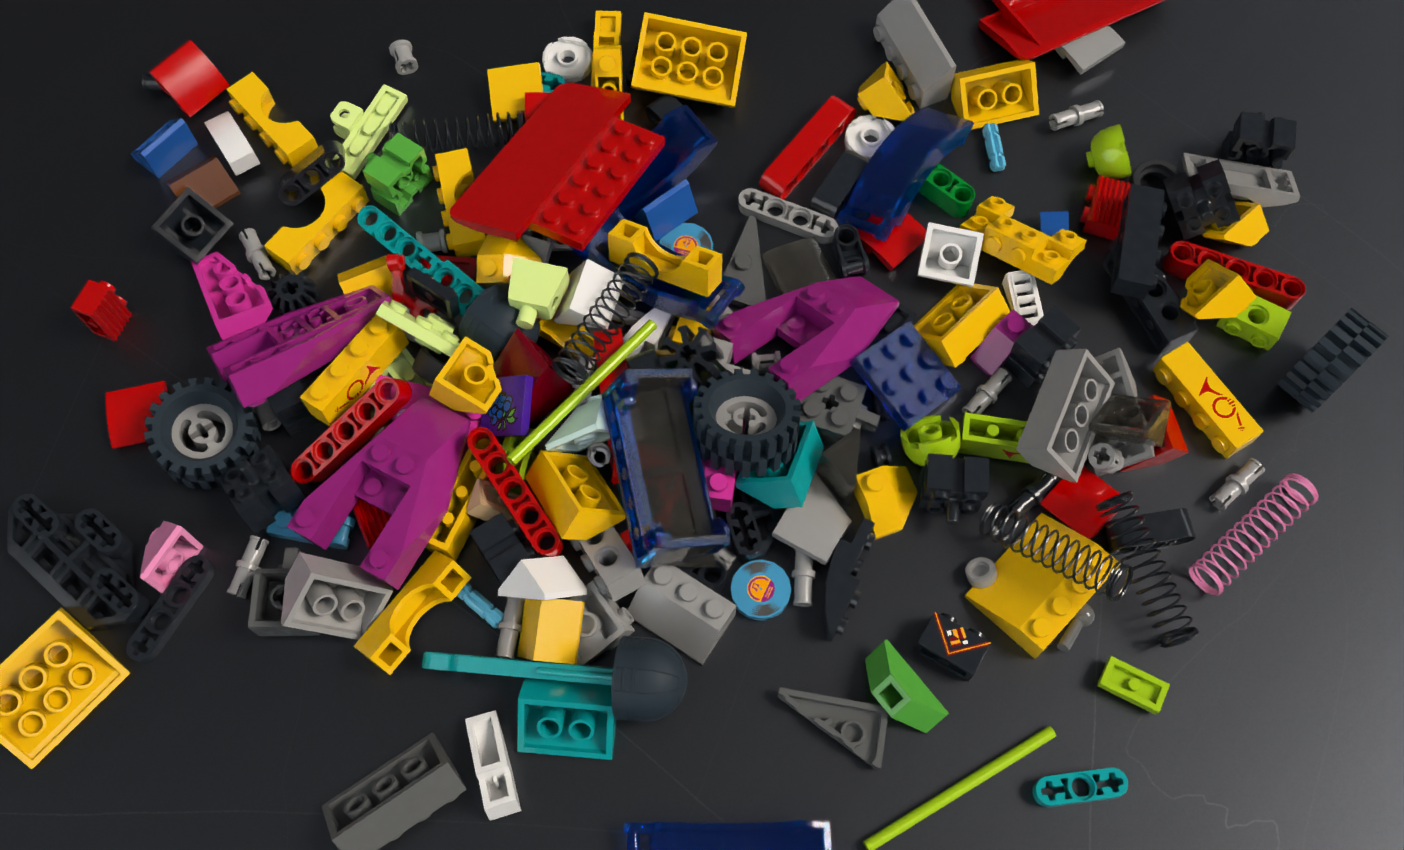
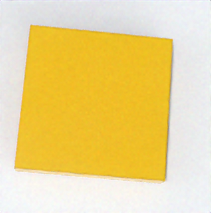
(509, 86)

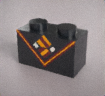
(952, 645)

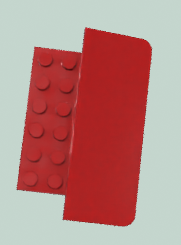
(1041, 26)
(561, 169)

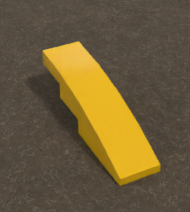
(606, 32)

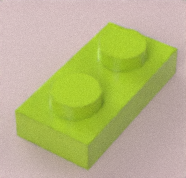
(1133, 685)

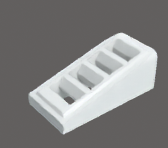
(1021, 282)

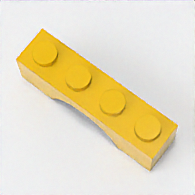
(254, 100)
(456, 176)
(298, 246)
(695, 272)
(389, 635)

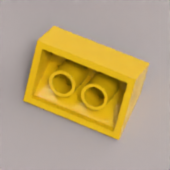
(996, 93)
(962, 321)
(573, 495)

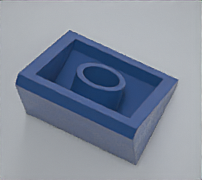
(165, 147)
(668, 211)

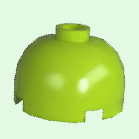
(1109, 153)
(931, 436)

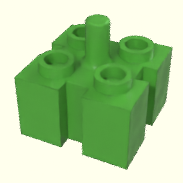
(397, 173)

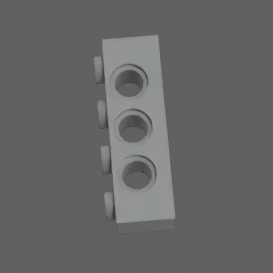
(607, 549)

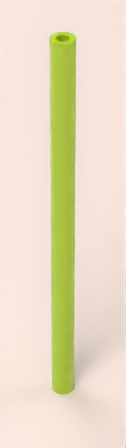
(581, 392)
(959, 789)

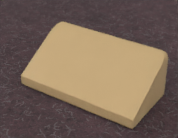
(487, 503)

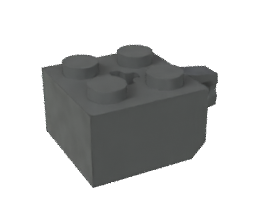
(846, 410)
(268, 600)

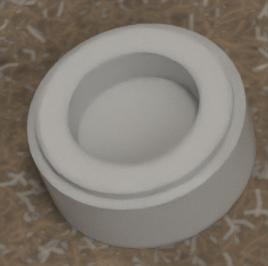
(981, 572)

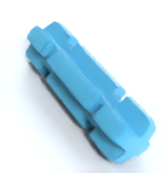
(994, 147)
(481, 605)

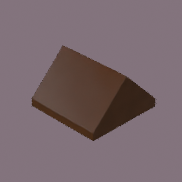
(207, 180)

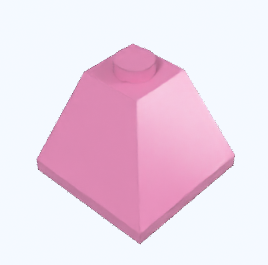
(166, 553)

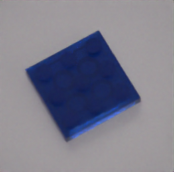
(906, 375)

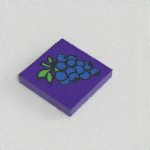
(511, 410)

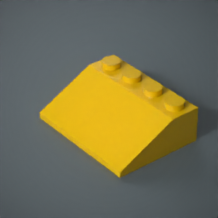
(689, 60)
(1033, 600)
(53, 686)

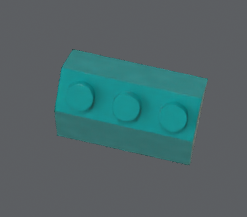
(792, 481)
(566, 719)

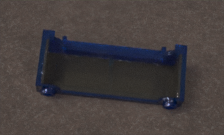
(661, 467)

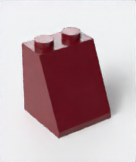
(525, 357)

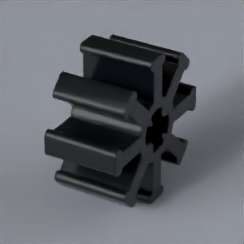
(699, 346)

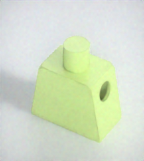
(536, 290)

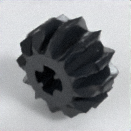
(293, 292)

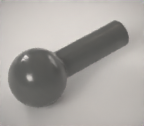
(1082, 619)

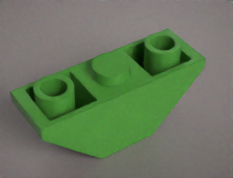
(901, 689)

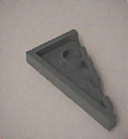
(747, 267)
(849, 722)

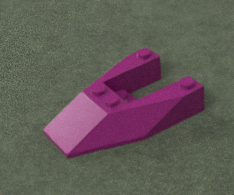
(824, 323)
(293, 344)
(401, 471)

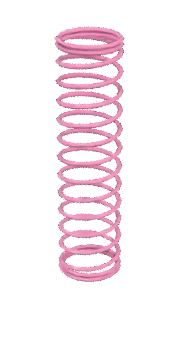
(1293, 493)

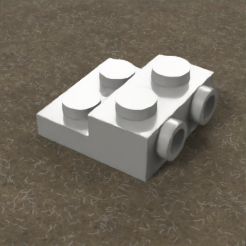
(601, 624)

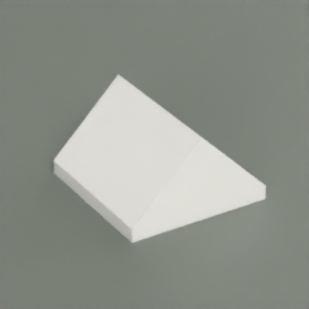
(950, 254)
(584, 287)
(543, 580)

